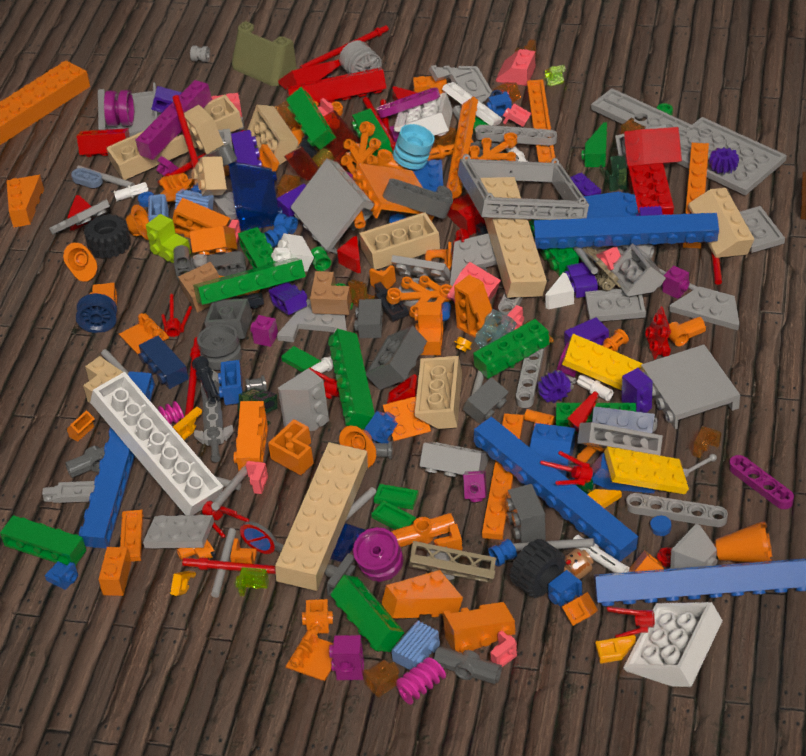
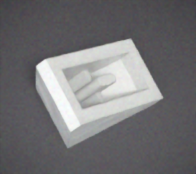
(560, 293)

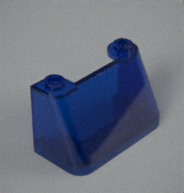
(254, 195)

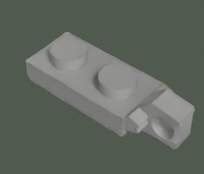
(69, 492)

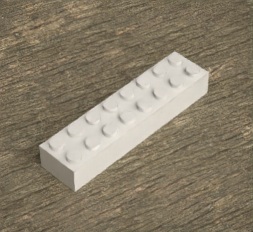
(156, 444)

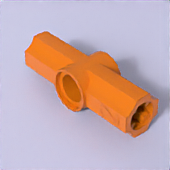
(423, 529)

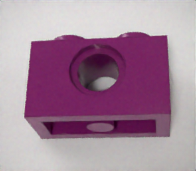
(347, 657)

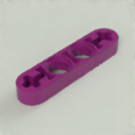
(408, 102)
(758, 484)

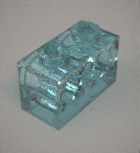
(491, 330)

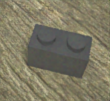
(369, 318)
(486, 400)

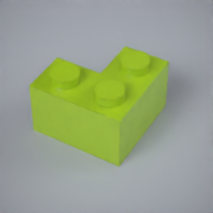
(163, 237)

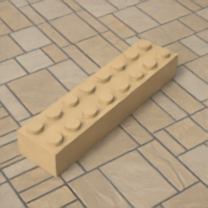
(126, 157)
(514, 245)
(321, 516)

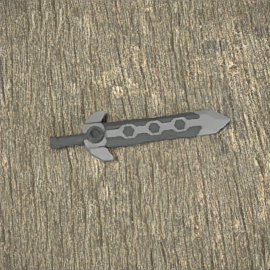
(213, 423)

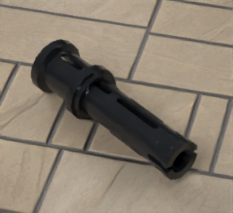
(204, 374)

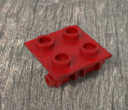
(658, 334)

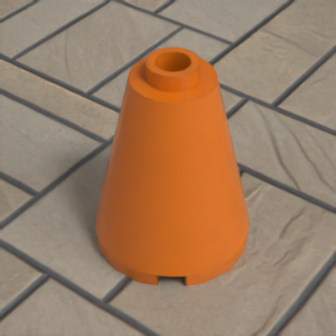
(745, 545)

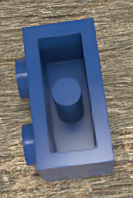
(231, 381)

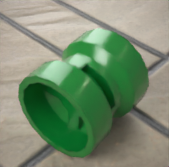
(321, 259)

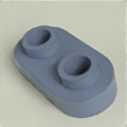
(87, 177)

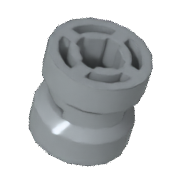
(200, 53)

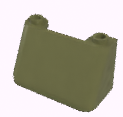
(262, 58)

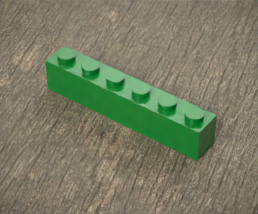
(249, 280)
(351, 378)

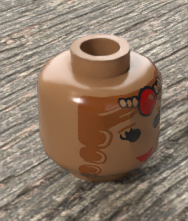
(578, 563)

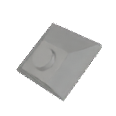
(694, 550)

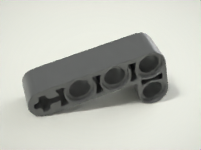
(225, 152)
(419, 198)
(224, 263)

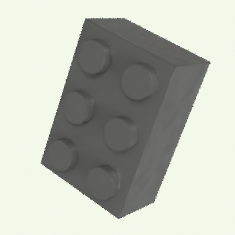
(396, 358)

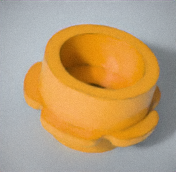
(463, 344)

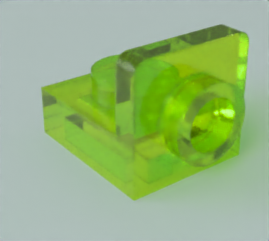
(554, 75)
(252, 578)

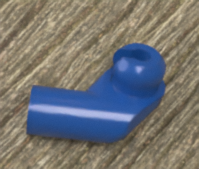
(446, 307)

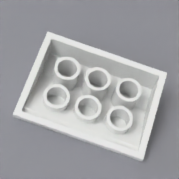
(431, 115)
(676, 644)

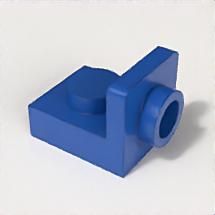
(62, 575)

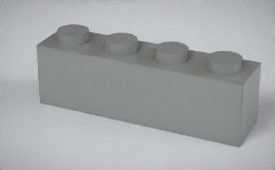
(605, 435)

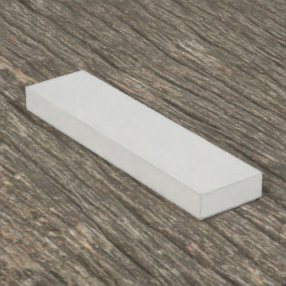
(462, 96)

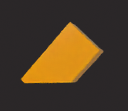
(186, 426)
(605, 497)
(180, 582)
(614, 649)

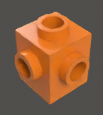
(318, 619)

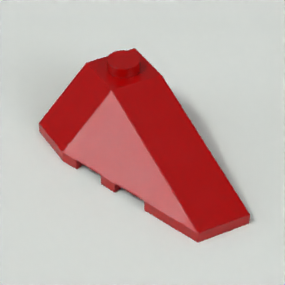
(308, 74)

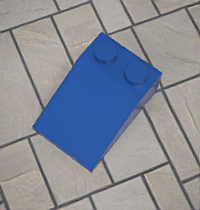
(611, 205)
(550, 439)

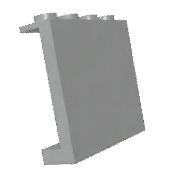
(142, 111)
(330, 204)
(689, 384)

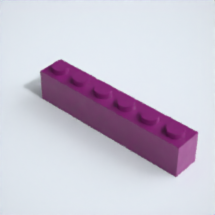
(167, 124)

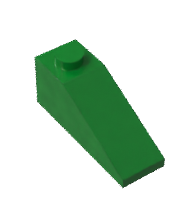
(596, 148)

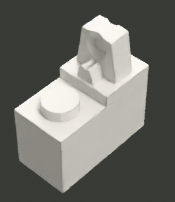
(291, 247)

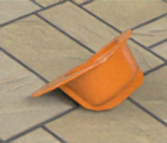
(137, 221)
(80, 261)
(358, 438)

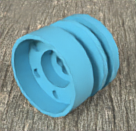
(413, 146)

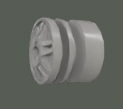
(358, 57)

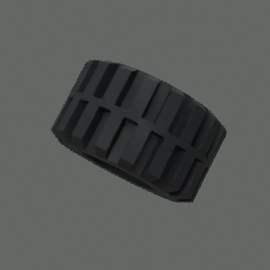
(107, 236)
(537, 567)

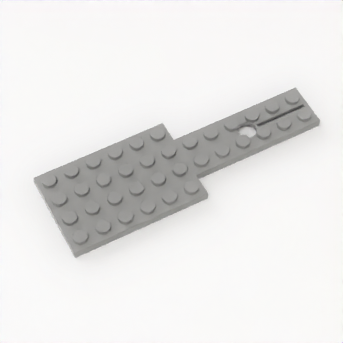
(755, 159)

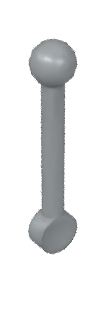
(712, 457)

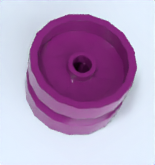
(119, 108)
(378, 554)

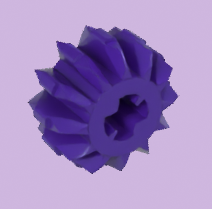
(724, 160)
(554, 386)

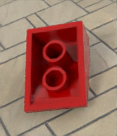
(653, 146)
(465, 214)

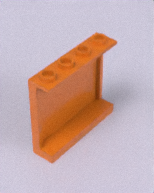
(373, 181)

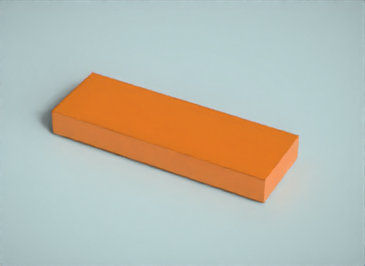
(132, 533)

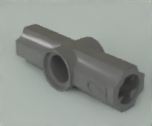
(86, 462)
(468, 665)

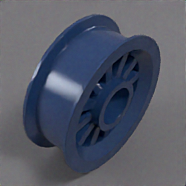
(96, 313)

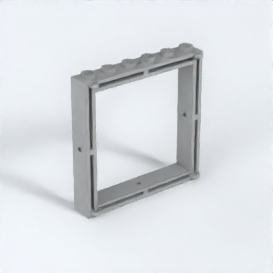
(571, 207)

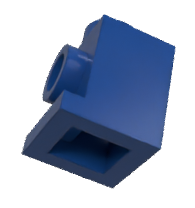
(499, 103)
(381, 426)
(564, 588)

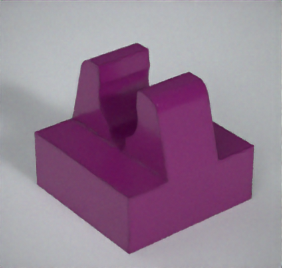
(165, 166)

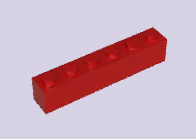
(343, 85)

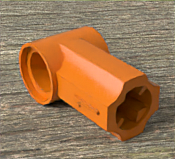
(386, 159)
(682, 332)

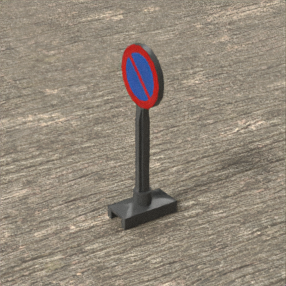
(264, 542)

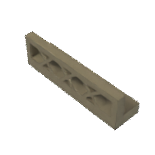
(451, 567)

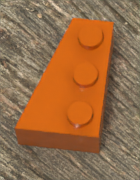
(22, 198)
(192, 217)
(471, 305)
(251, 433)
(421, 595)
(477, 627)

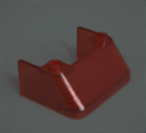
(303, 162)

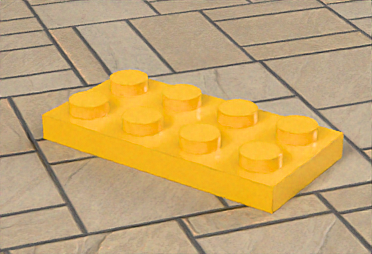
(598, 361)
(646, 470)

